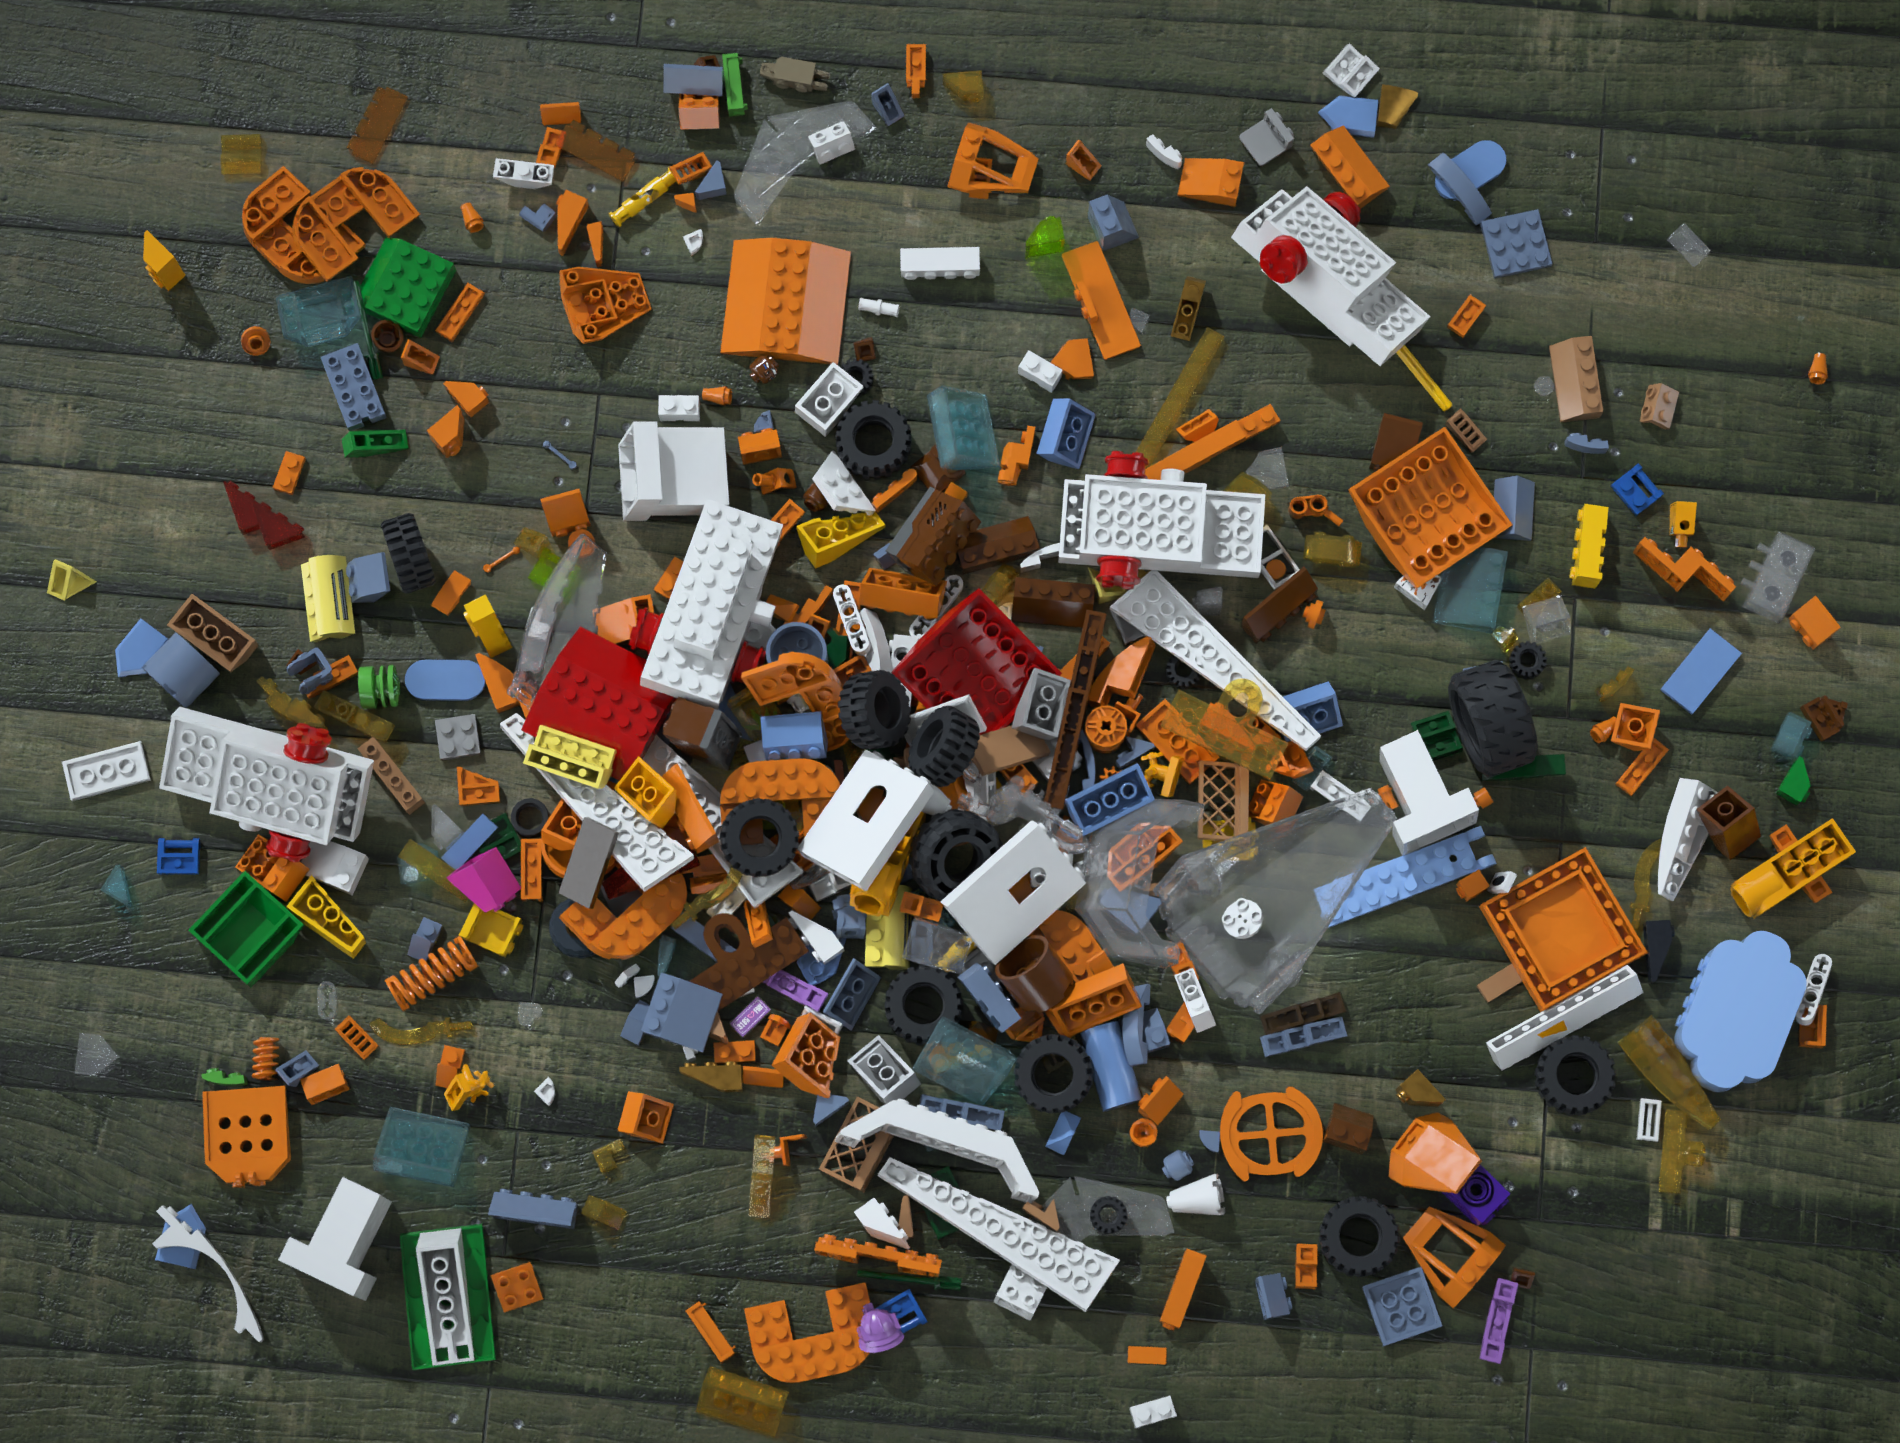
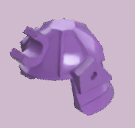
(878, 1330)

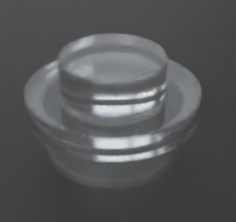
(1544, 386)

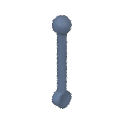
(572, 465)

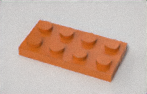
(1173, 744)

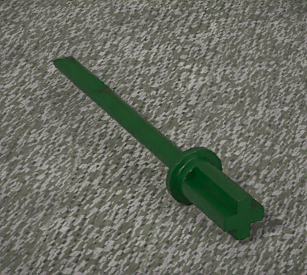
(372, 358)
(938, 1282)

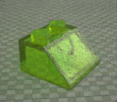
(1046, 238)

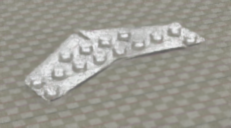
(780, 153)
(1145, 1211)

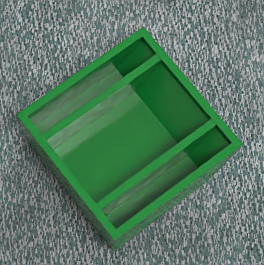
(405, 285)
(247, 929)

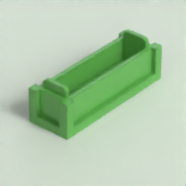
(733, 84)

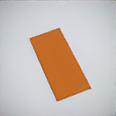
(1146, 1355)

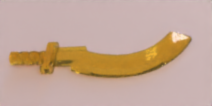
(1641, 881)
(710, 899)
(419, 1035)

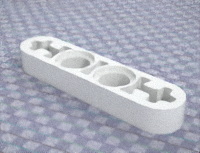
(955, 591)
(853, 619)
(1813, 989)

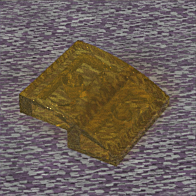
(241, 154)

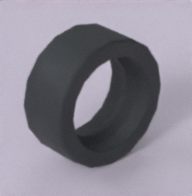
(515, 817)

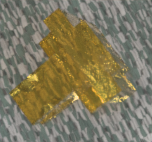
(1505, 637)

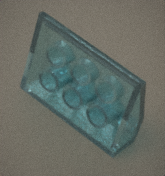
(962, 429)
(1472, 591)
(964, 1061)
(421, 1147)

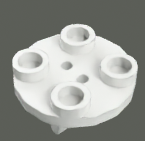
(1250, 912)

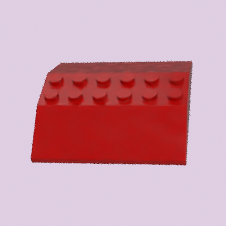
(974, 654)
(599, 697)

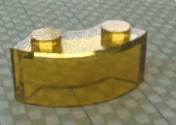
(1332, 549)

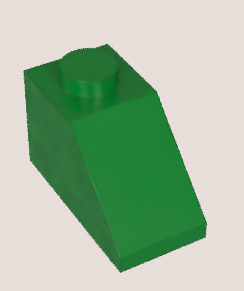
(1795, 784)

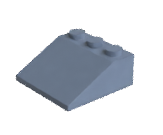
(681, 1012)

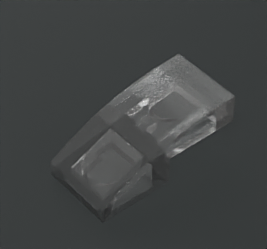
(809, 877)

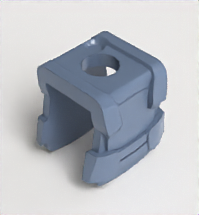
(303, 661)
(849, 921)

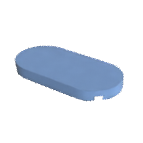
(1480, 164)
(445, 680)

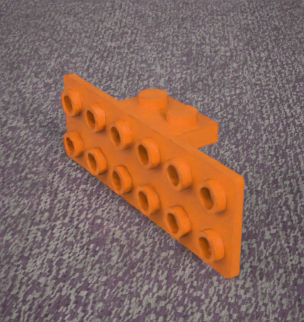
(1100, 300)

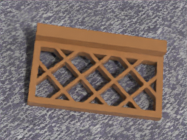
(1240, 798)
(872, 1158)

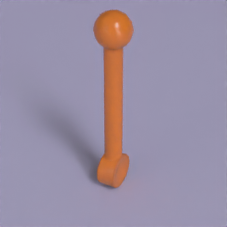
(487, 568)

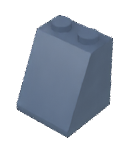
(1111, 222)

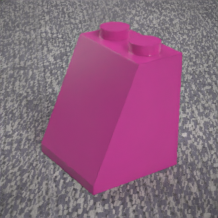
(486, 880)

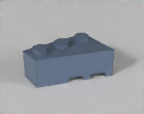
(989, 997)

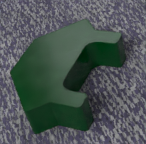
(838, 649)

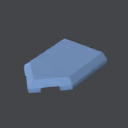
(1354, 113)
(137, 649)
(818, 972)
(183, 1255)

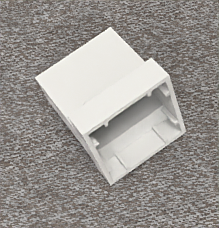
(671, 470)
(1422, 796)
(341, 1240)

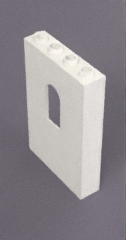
(858, 848)
(991, 912)

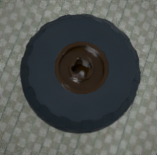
(563, 937)

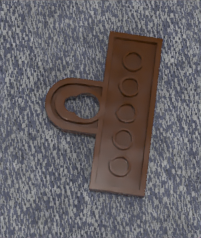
(747, 966)

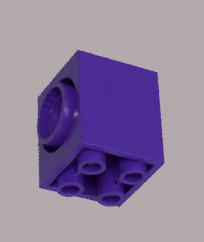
(1490, 1197)

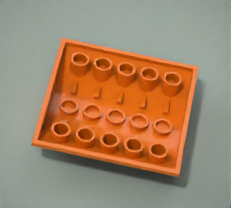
(786, 300)
(1428, 508)

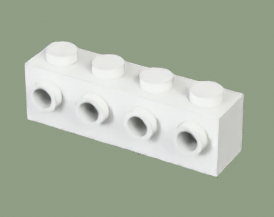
(940, 262)

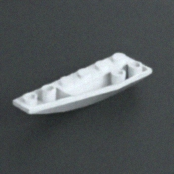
(1682, 835)

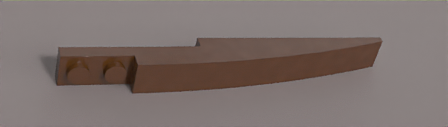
(1075, 709)

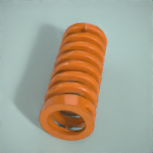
(440, 970)

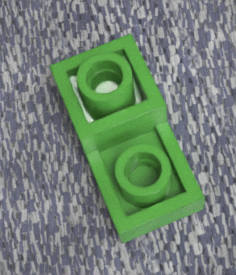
(219, 1078)

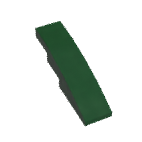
(1541, 766)

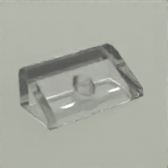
(1689, 245)

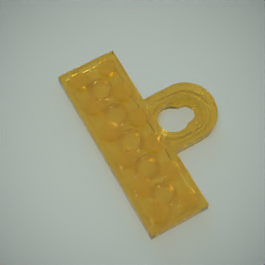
(1224, 733)

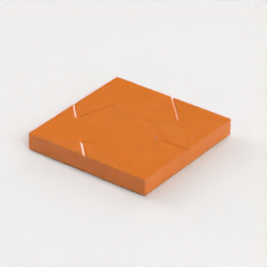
(1563, 929)

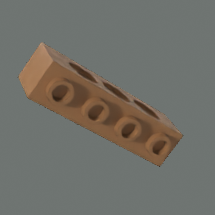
(391, 776)

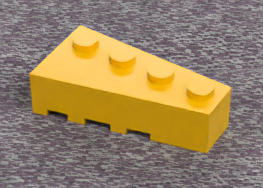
(1589, 546)
(487, 626)
(325, 918)

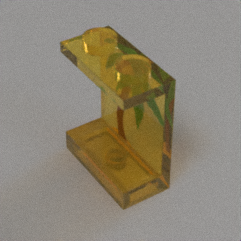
(749, 713)

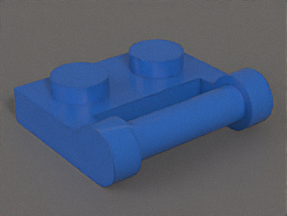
(1632, 494)
(178, 862)
(903, 1305)

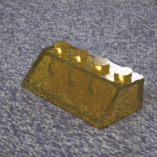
(742, 1401)

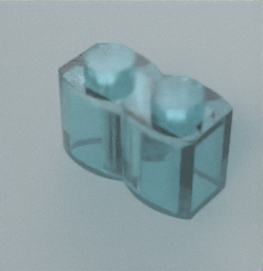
(1791, 735)

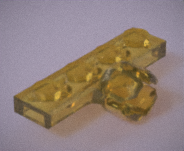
(1677, 1152)

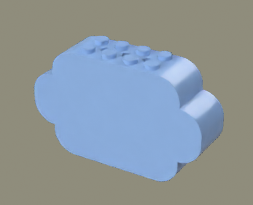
(1739, 1011)

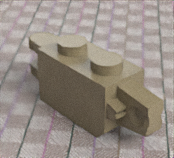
(794, 74)

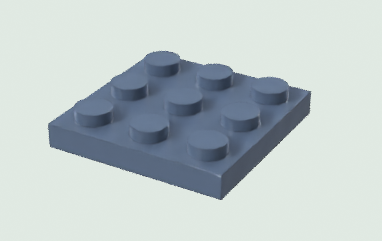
(1516, 243)
(1402, 1306)

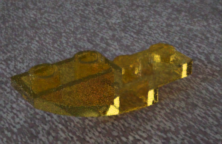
(296, 711)
(354, 717)
(762, 1176)

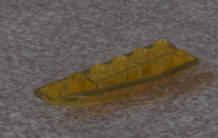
(1668, 1071)

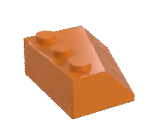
(809, 1055)

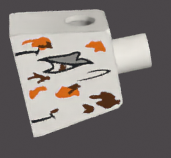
(1421, 595)

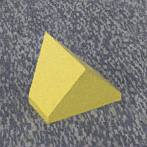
(67, 580)
(1105, 594)

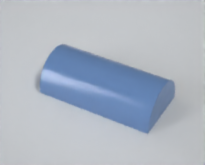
(1109, 799)
(1112, 1074)

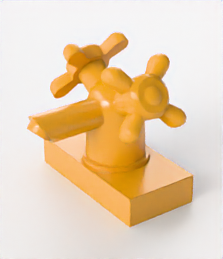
(1168, 775)
(466, 1086)

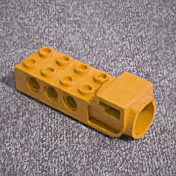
(1791, 869)
(884, 889)

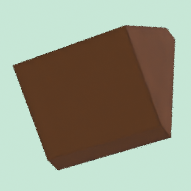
(1522, 1277)

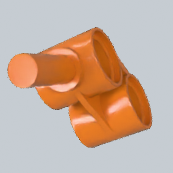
(1308, 509)

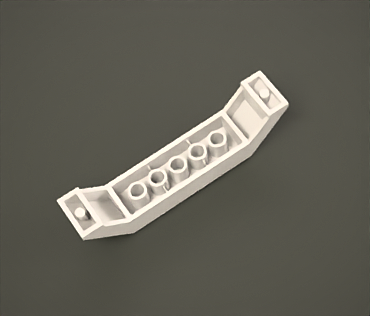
(949, 1136)

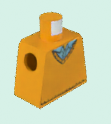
(1682, 513)

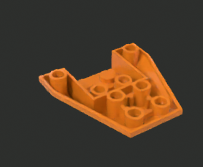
(601, 301)
(1433, 1156)

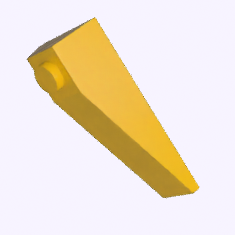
(831, 538)

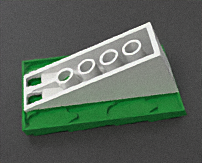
(447, 1296)

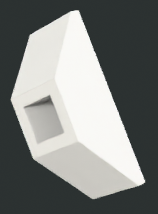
(523, 174)

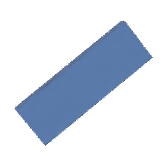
(469, 842)

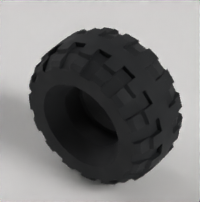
(936, 840)

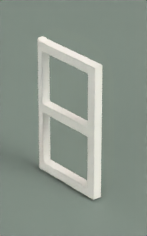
(1281, 551)

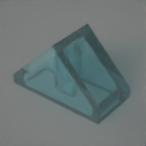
(117, 886)

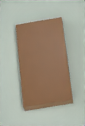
(1007, 749)

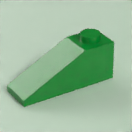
(373, 442)

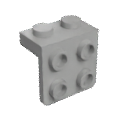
(1267, 138)

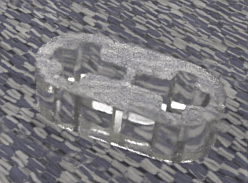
(321, 1000)

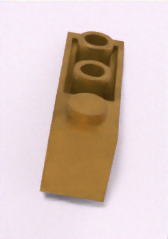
(1188, 308)
(722, 1077)

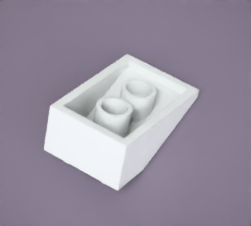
(828, 399)
(335, 865)

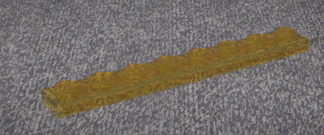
(1180, 394)

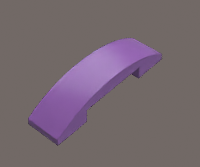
(797, 990)
(1498, 1320)

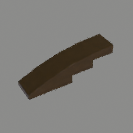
(1303, 1013)

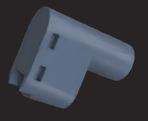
(540, 219)

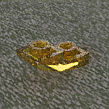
(1544, 591)
(1613, 687)

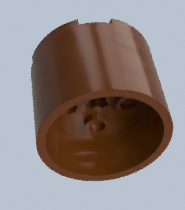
(1034, 974)

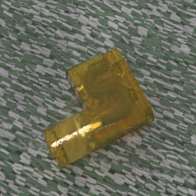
(605, 1154)

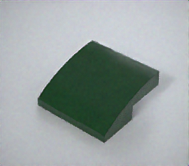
(1438, 735)
(503, 838)

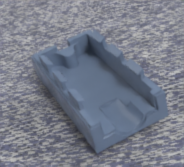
(353, 387)

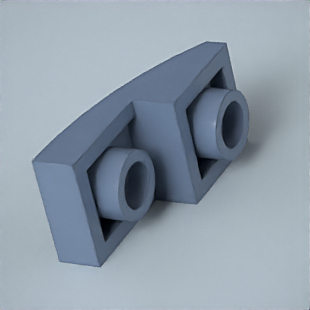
(1580, 443)

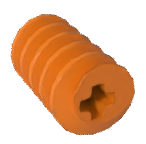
(265, 1058)

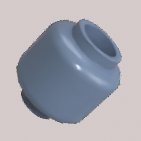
(1178, 1165)

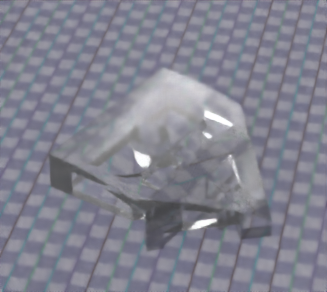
(1270, 469)
(93, 1054)

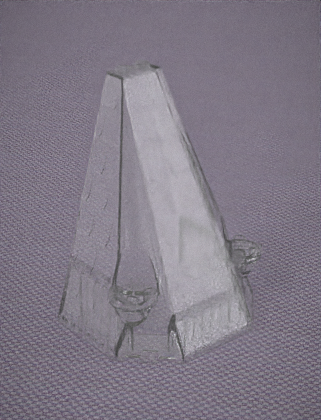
(1297, 877)

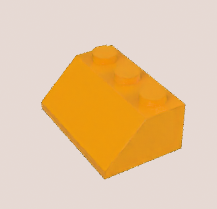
(161, 263)
(648, 793)

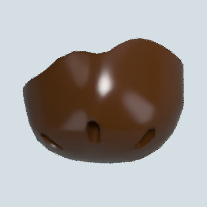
(387, 338)

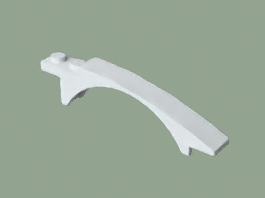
(179, 1235)

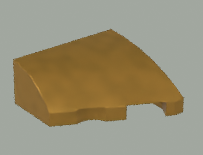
(1394, 105)

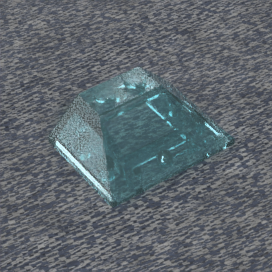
(319, 312)

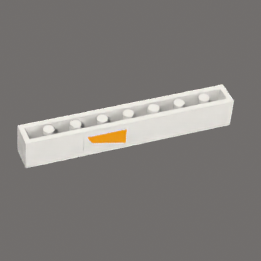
(1564, 1017)

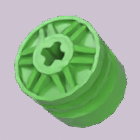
(379, 686)

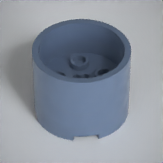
(796, 638)
(181, 670)

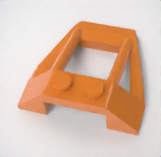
(967, 154)
(1473, 1269)

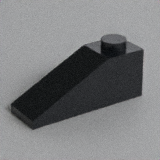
(1657, 942)

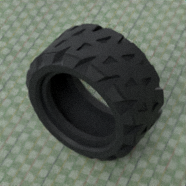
(1492, 718)

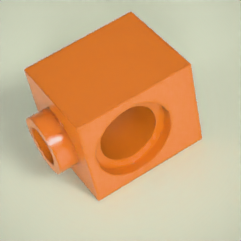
(1472, 885)

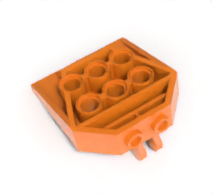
(256, 1165)

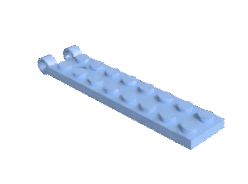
(1413, 875)

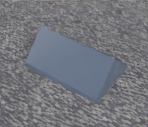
(693, 79)
(1516, 500)
(852, 994)

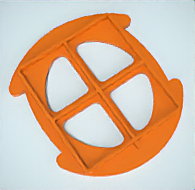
(1230, 1136)

